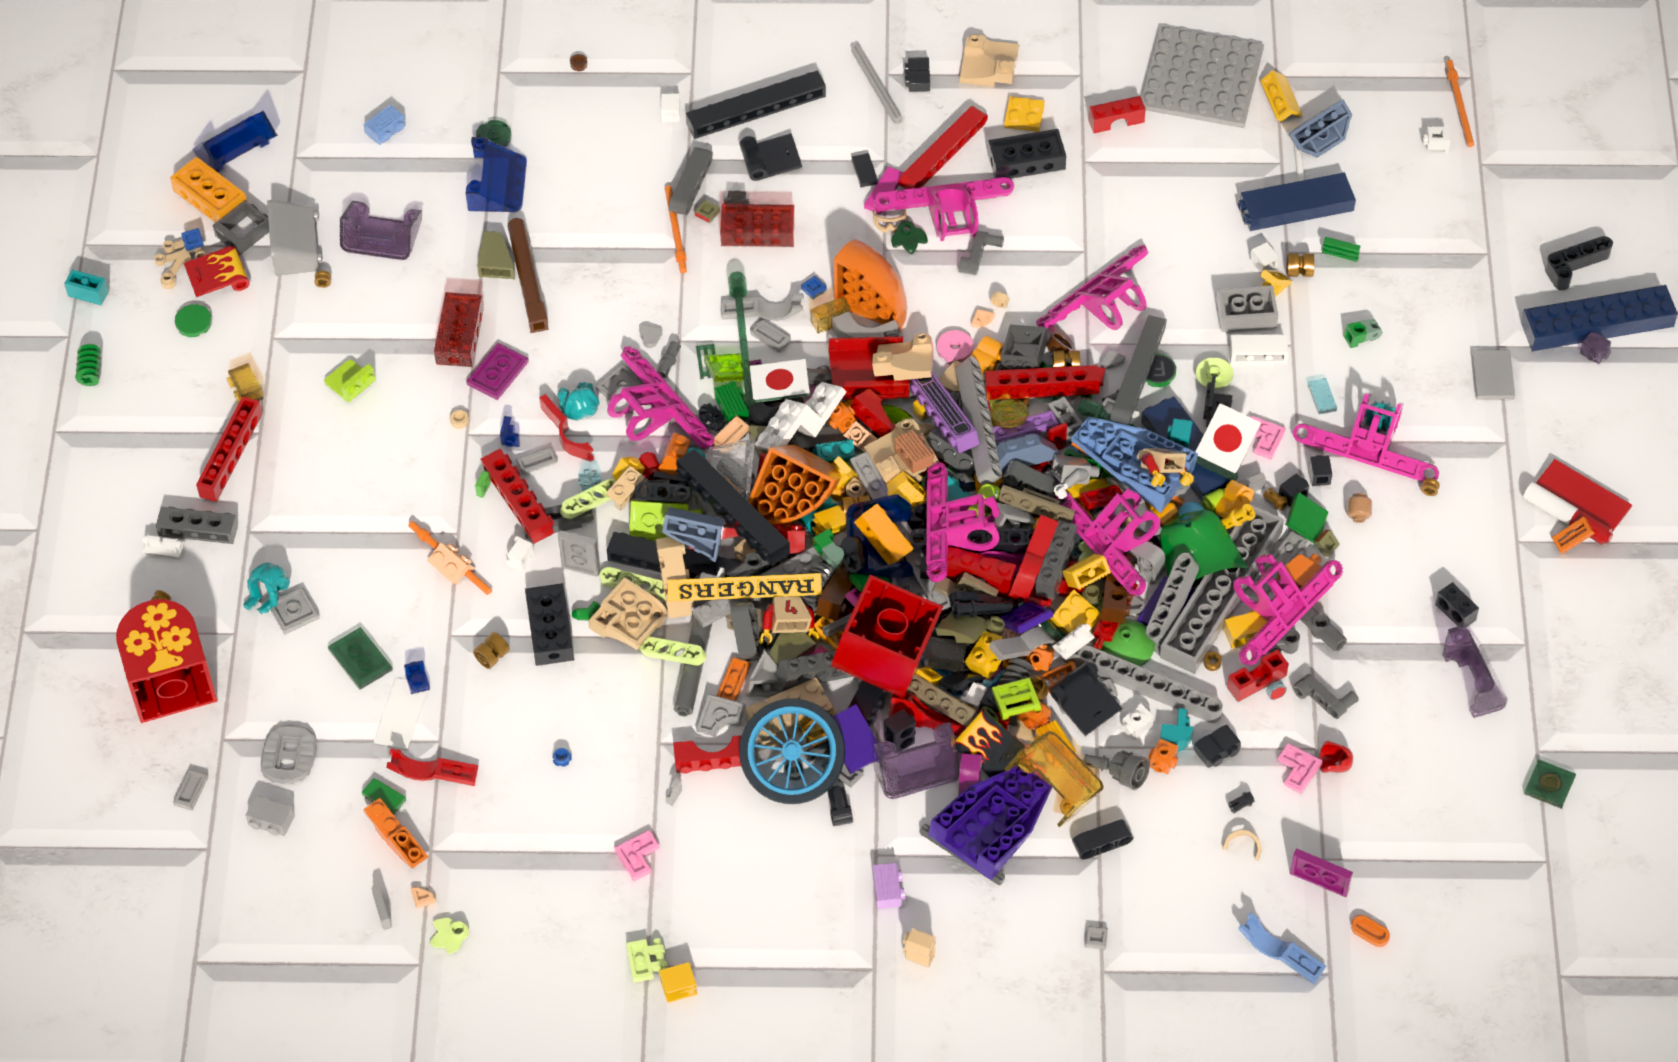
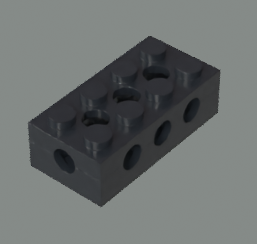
(1027, 154)
(549, 624)

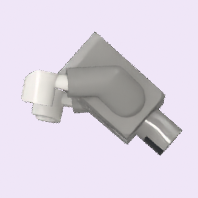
(1070, 471)

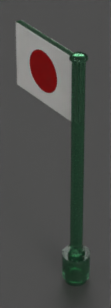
(769, 380)
(1222, 444)

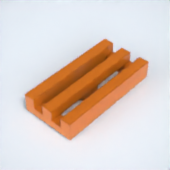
(1575, 537)

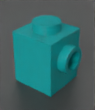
(1180, 432)

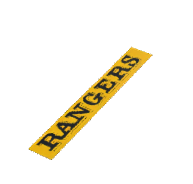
(744, 587)

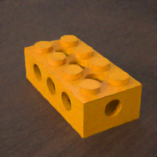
(206, 189)

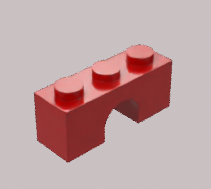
(1103, 115)
(1245, 683)

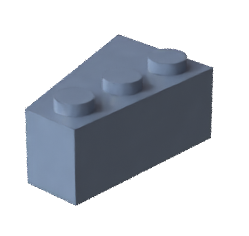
(695, 530)

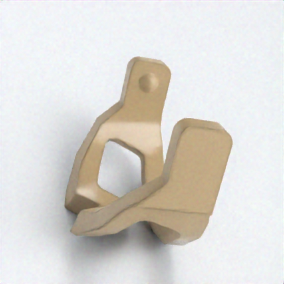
(890, 226)
(1244, 833)

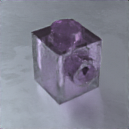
(1595, 348)

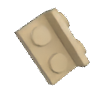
(624, 488)

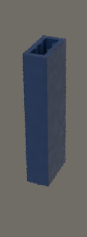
(1296, 201)
(1158, 418)

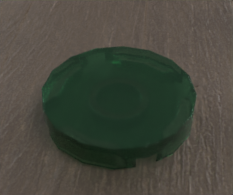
(495, 131)
(1052, 629)

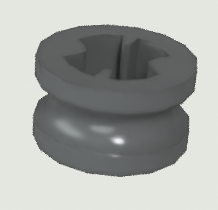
(794, 776)

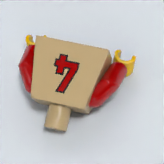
(1164, 461)
(788, 615)

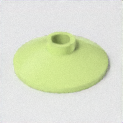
(1214, 367)

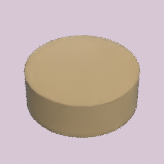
(999, 299)
(459, 419)

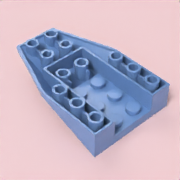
(1116, 449)

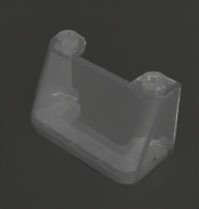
(735, 464)

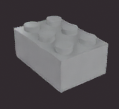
(1247, 308)

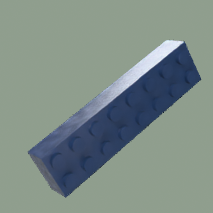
(1606, 315)

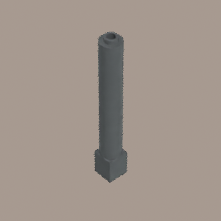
(691, 674)

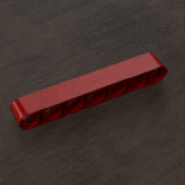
(943, 149)

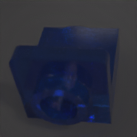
(507, 434)
(416, 677)

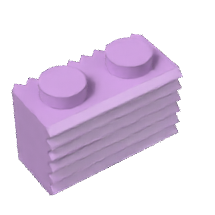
(887, 885)

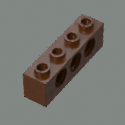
(1116, 598)

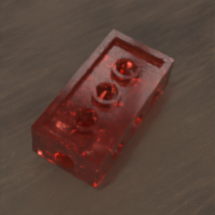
(757, 225)
(457, 341)

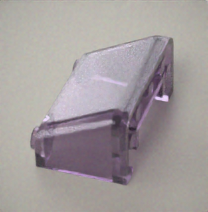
(378, 235)
(1466, 650)
(917, 767)

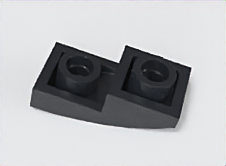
(960, 681)

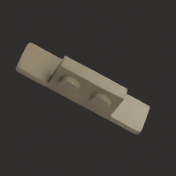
(1036, 503)
(966, 583)
(941, 700)

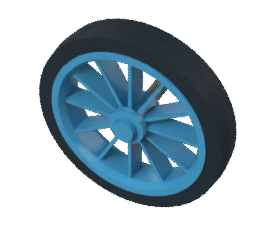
(792, 751)

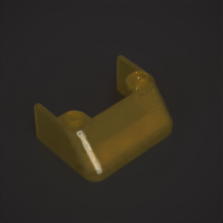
(1062, 770)

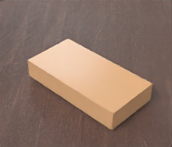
(731, 432)

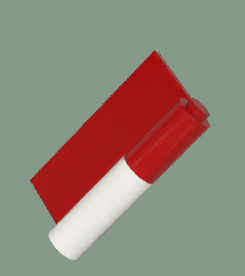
(1574, 496)

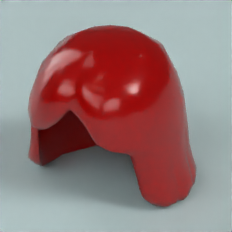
(1332, 753)

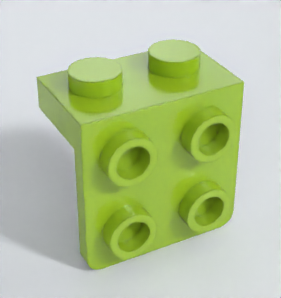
(350, 379)

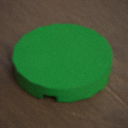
(193, 320)

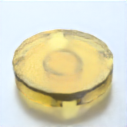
(1009, 413)

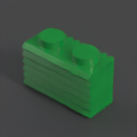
(731, 401)

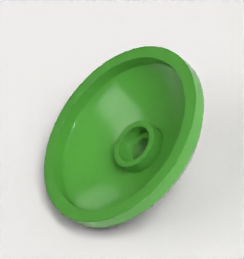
(1134, 649)

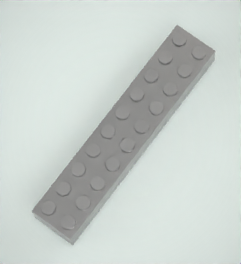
(1215, 595)

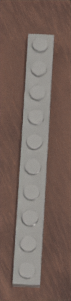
(876, 489)
(719, 608)

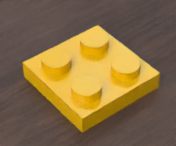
(1024, 114)
(1074, 612)

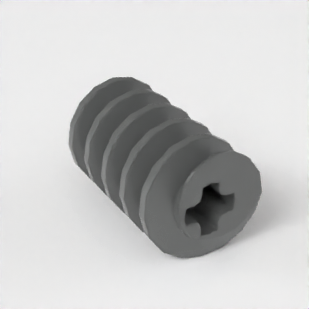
(1015, 671)

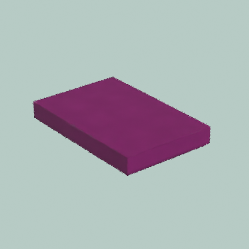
(497, 371)
(1321, 872)

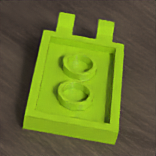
(649, 516)

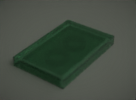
(360, 658)

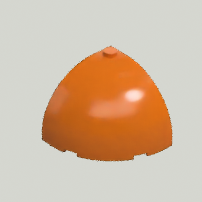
(869, 284)
(792, 484)

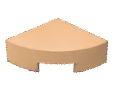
(982, 318)
(422, 897)

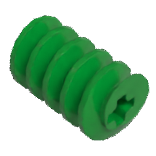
(88, 365)

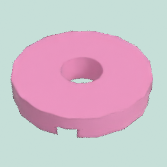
(951, 338)

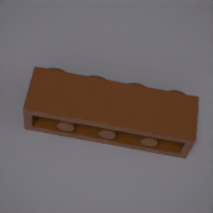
(832, 600)

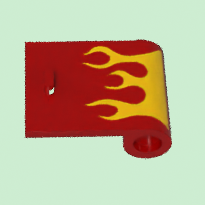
(217, 271)

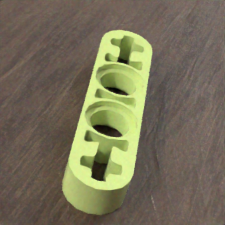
(589, 496)
(636, 579)
(673, 648)

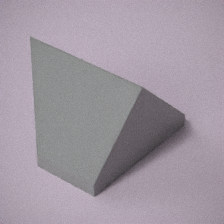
(763, 679)

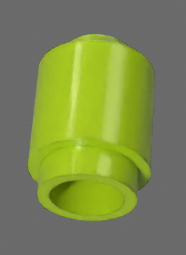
(1211, 500)

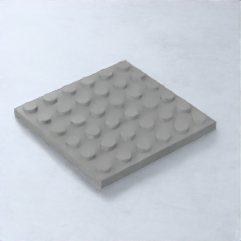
(1202, 76)

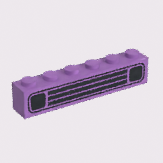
(945, 413)

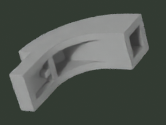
(846, 327)

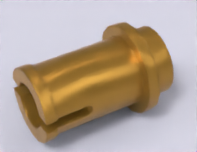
(1279, 501)

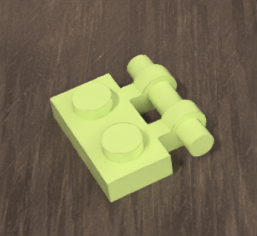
(639, 959)

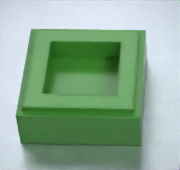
(482, 484)

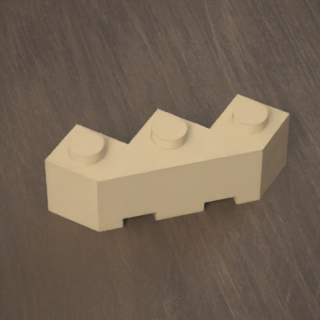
(672, 568)

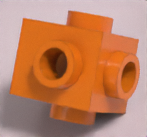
(842, 418)
(1041, 658)
(1038, 719)
(1163, 757)

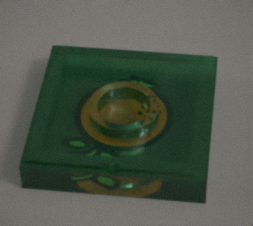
(1550, 784)

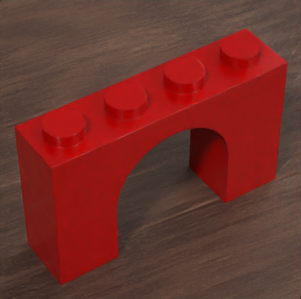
(996, 572)

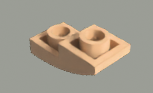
(860, 436)

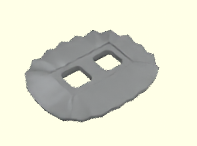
(274, 753)

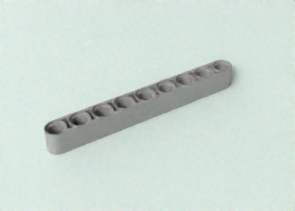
(977, 411)
(1150, 682)

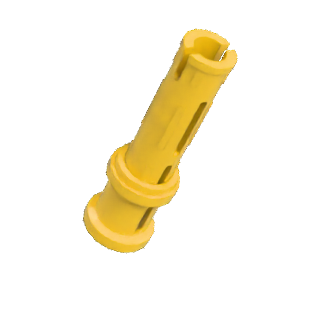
(1239, 516)

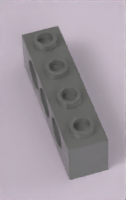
(188, 527)
(1056, 559)
(802, 669)

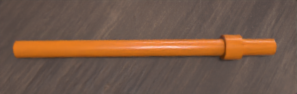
(1453, 77)
(680, 255)
(425, 535)

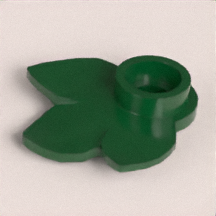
(910, 238)

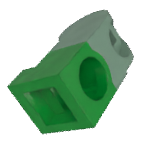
(1362, 332)
(828, 550)

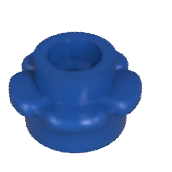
(561, 752)

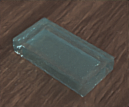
(1322, 396)

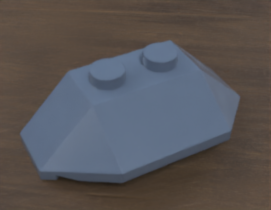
(1323, 130)
(1027, 449)

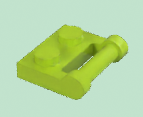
(1014, 693)

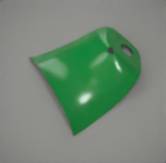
(1204, 541)

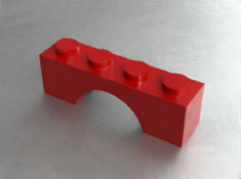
(691, 758)

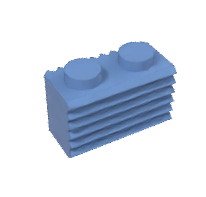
(384, 124)

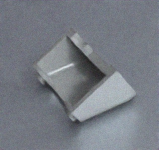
(293, 237)

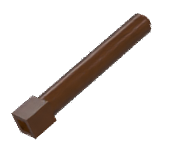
(527, 276)

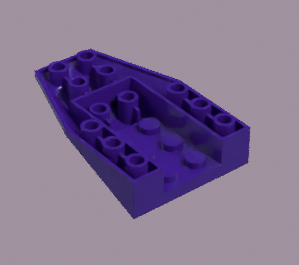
(991, 819)

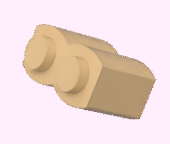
(919, 947)

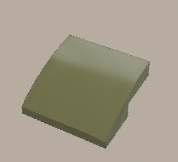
(963, 628)

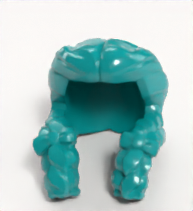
(580, 402)
(274, 579)

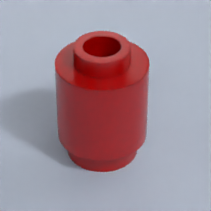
(650, 463)

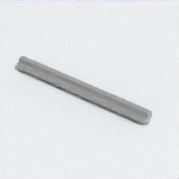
(876, 83)

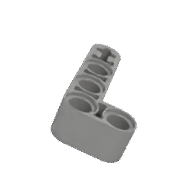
(1149, 558)

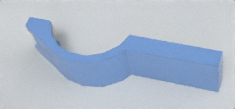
(1280, 950)

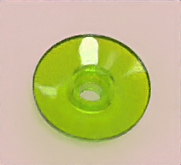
(895, 414)

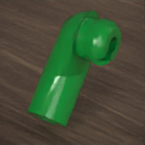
(585, 614)

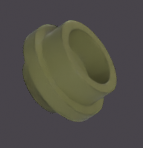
(1092, 594)
(995, 625)

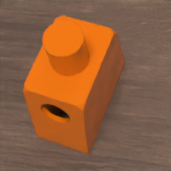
(1302, 568)

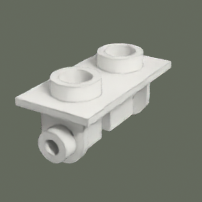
(162, 546)
(1074, 641)

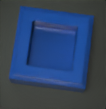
(192, 239)
(813, 287)

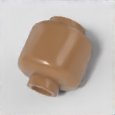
(1359, 507)

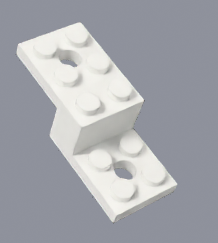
(801, 417)

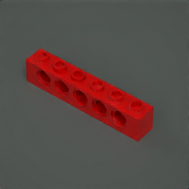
(1042, 382)
(229, 449)
(517, 496)

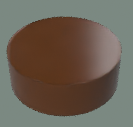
(578, 62)

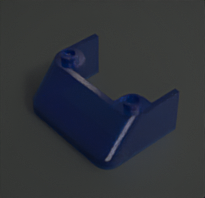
(236, 141)

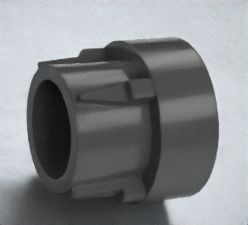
(1129, 769)

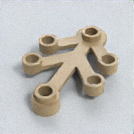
(168, 279)

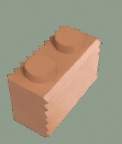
(913, 451)

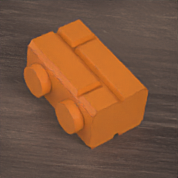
(675, 449)

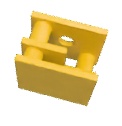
(832, 519)
(678, 978)

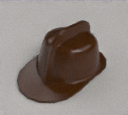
(1058, 341)

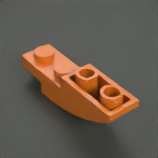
(395, 834)

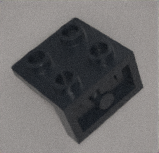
(1213, 400)

